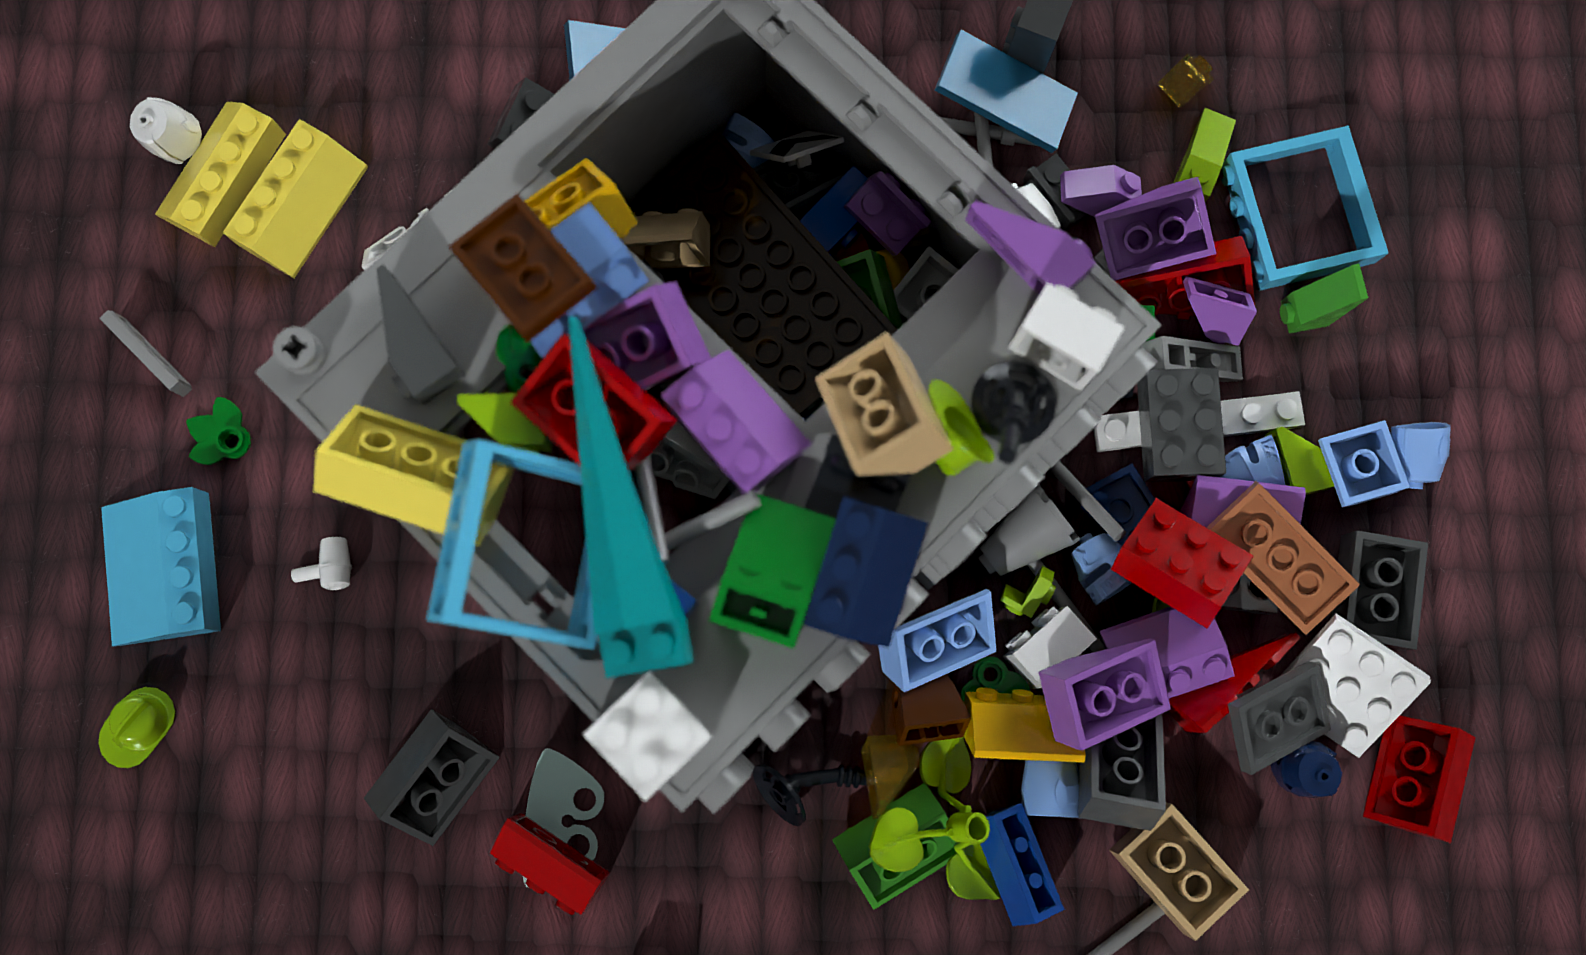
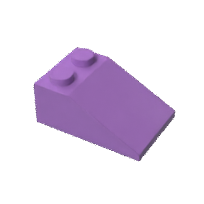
(1156, 230)
(650, 336)
(1104, 693)

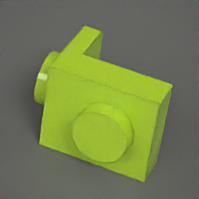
(1039, 591)

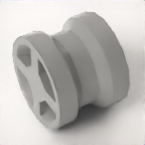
(307, 358)

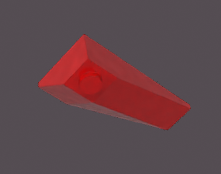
(1165, 286)
(1206, 706)

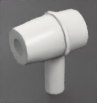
(333, 565)

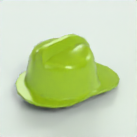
(960, 428)
(136, 727)

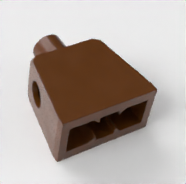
(929, 712)

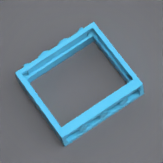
(1352, 190)
(460, 541)

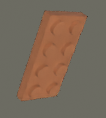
(1286, 559)

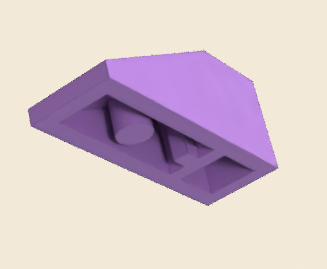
(1032, 249)

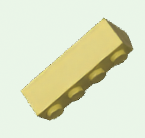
(221, 172)
(295, 199)
(399, 470)

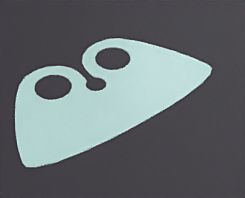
(552, 796)

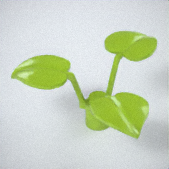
(896, 836)

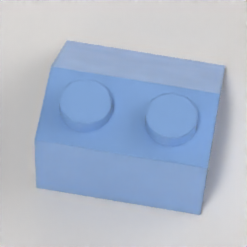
(1363, 464)

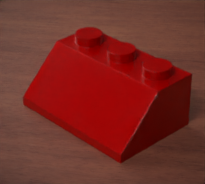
(550, 404)
(1420, 777)
(548, 864)

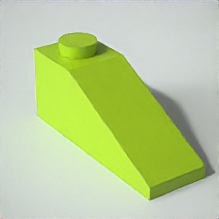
(1207, 150)

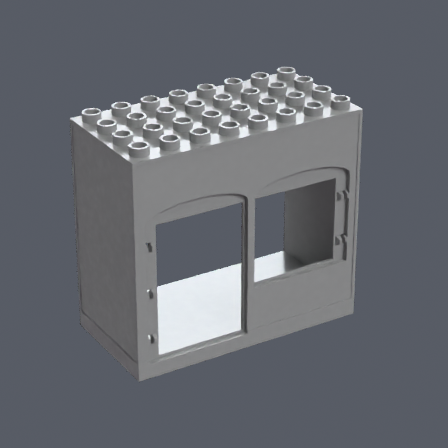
(635, 117)

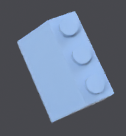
(940, 642)

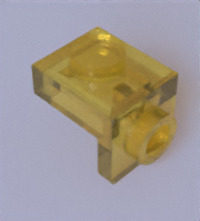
(1186, 78)

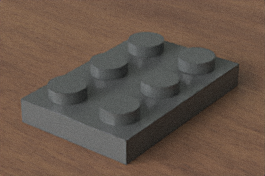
(1279, 717)

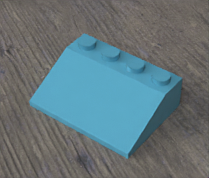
(160, 567)

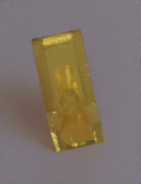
(887, 770)

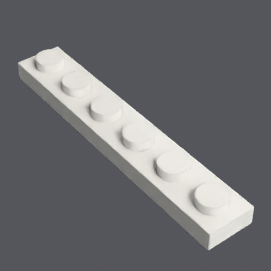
(1238, 418)

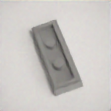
(146, 353)

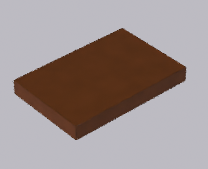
(523, 267)

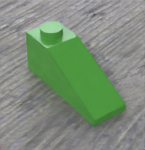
(1324, 300)

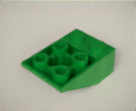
(773, 571)

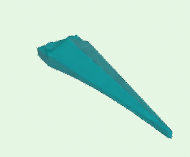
(630, 588)

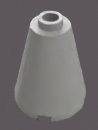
(1027, 534)

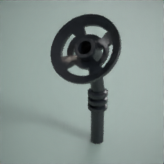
(1016, 422)
(782, 791)

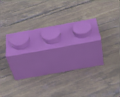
(735, 422)
(1212, 495)
(1186, 650)

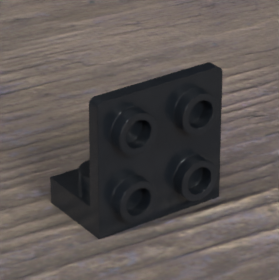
(839, 480)

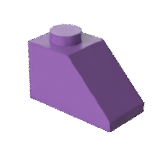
(1098, 188)
(1220, 310)

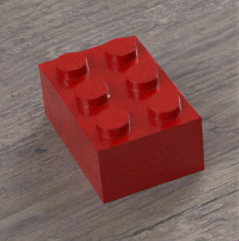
(1181, 562)

